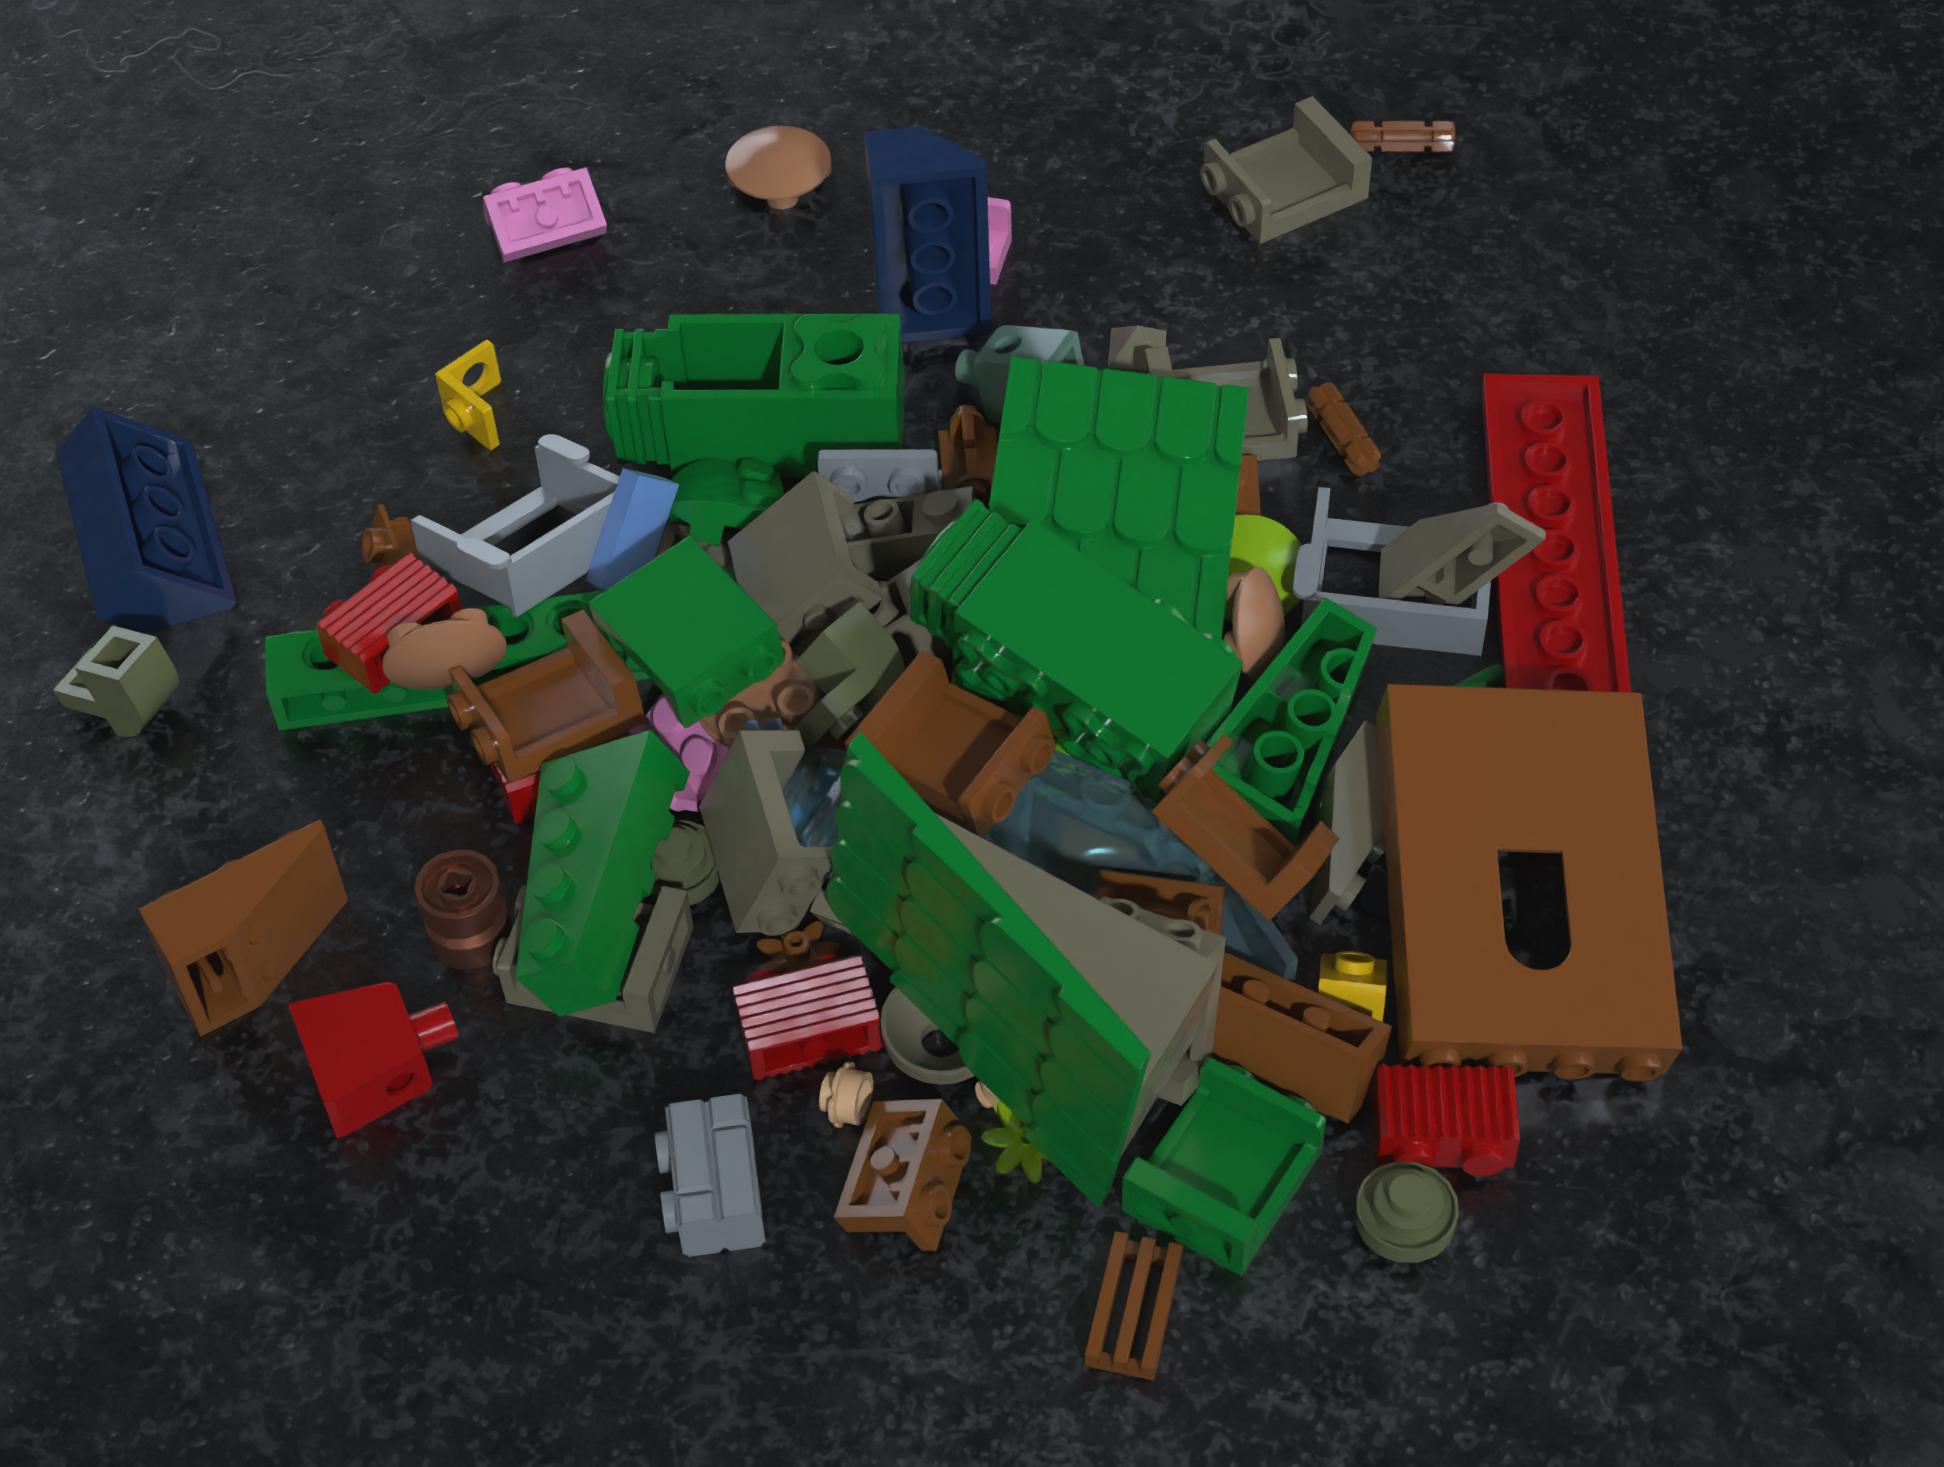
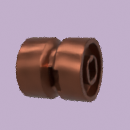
(462, 908)

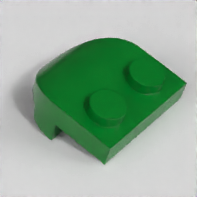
(722, 495)

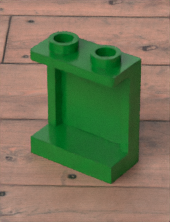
(690, 630)
(1226, 1166)

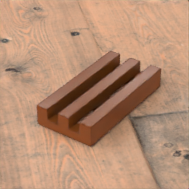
(1144, 1255)

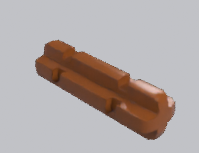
(1404, 136)
(1344, 429)

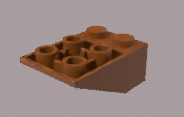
(245, 925)

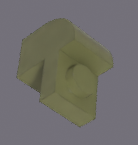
(854, 667)
(121, 680)

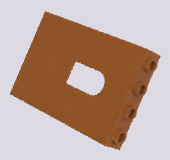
(1534, 776)

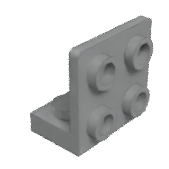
(881, 473)

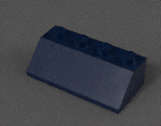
(929, 233)
(143, 523)

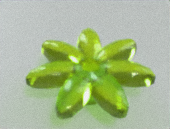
(1016, 1149)

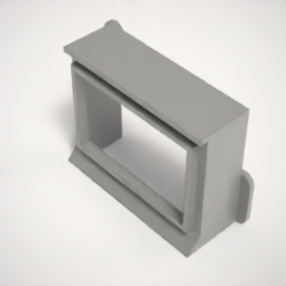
(547, 562)
(1397, 621)

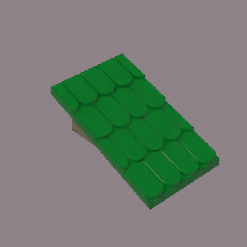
(1127, 475)
(1034, 981)

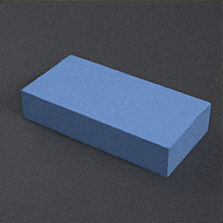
(631, 527)

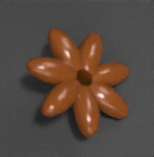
(796, 949)

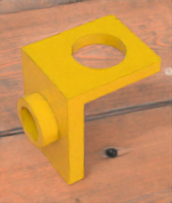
(463, 404)
(1354, 981)

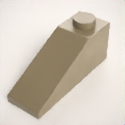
(1454, 554)

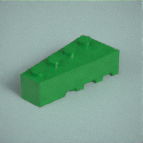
(1294, 717)
(592, 867)

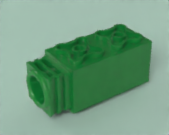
(755, 389)
(1061, 634)

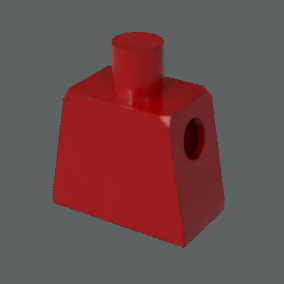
(369, 1050)

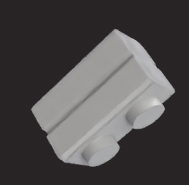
(712, 1175)

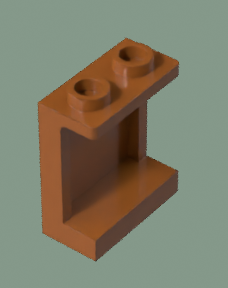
(550, 704)
(956, 747)
(1235, 835)

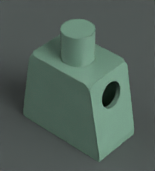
(991, 365)

